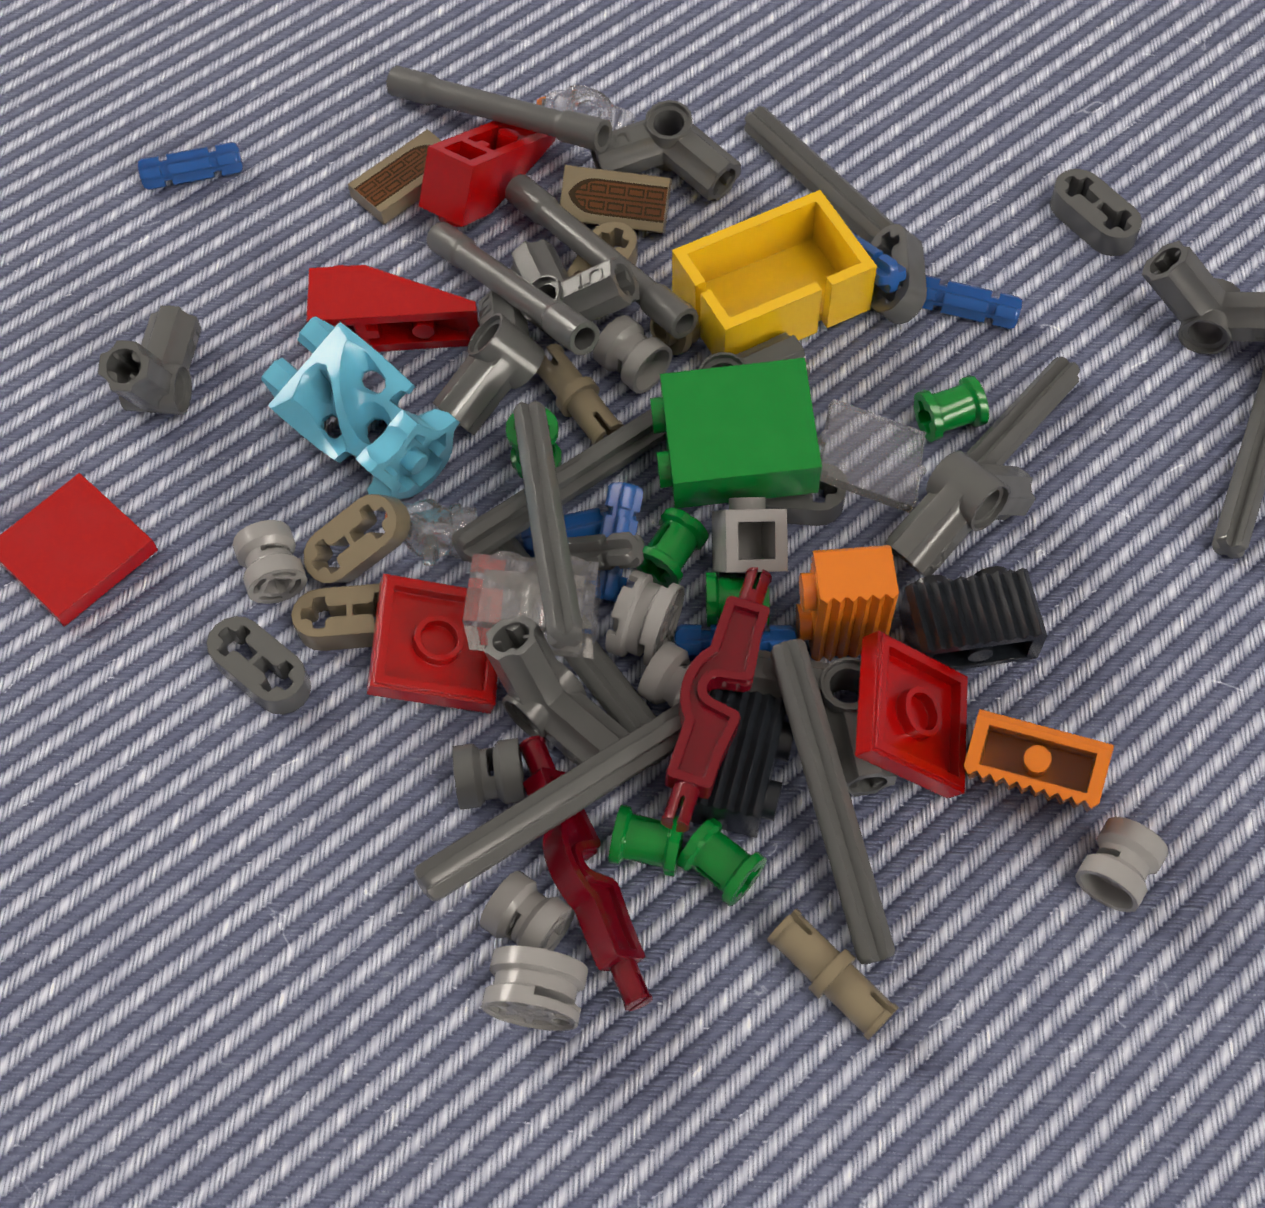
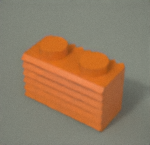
(846, 599)
(1038, 759)

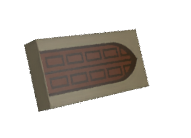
(394, 181)
(616, 196)

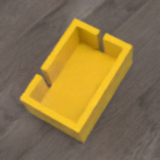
(774, 275)

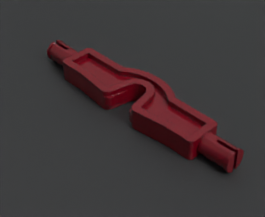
(705, 722)
(590, 894)

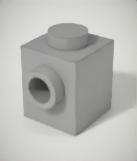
(749, 537)

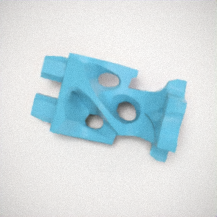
(331, 384)

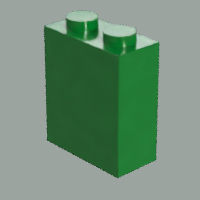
(737, 433)

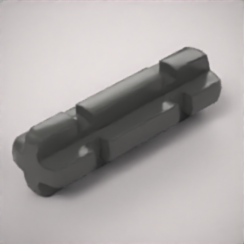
(617, 549)

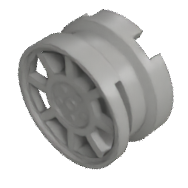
(644, 617)
(535, 988)

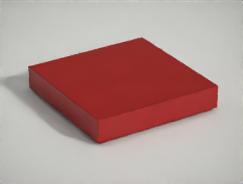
(73, 549)
(424, 649)
(912, 715)

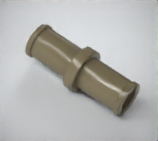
(577, 395)
(832, 973)

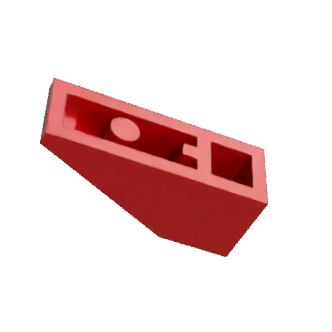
(471, 170)
(390, 309)

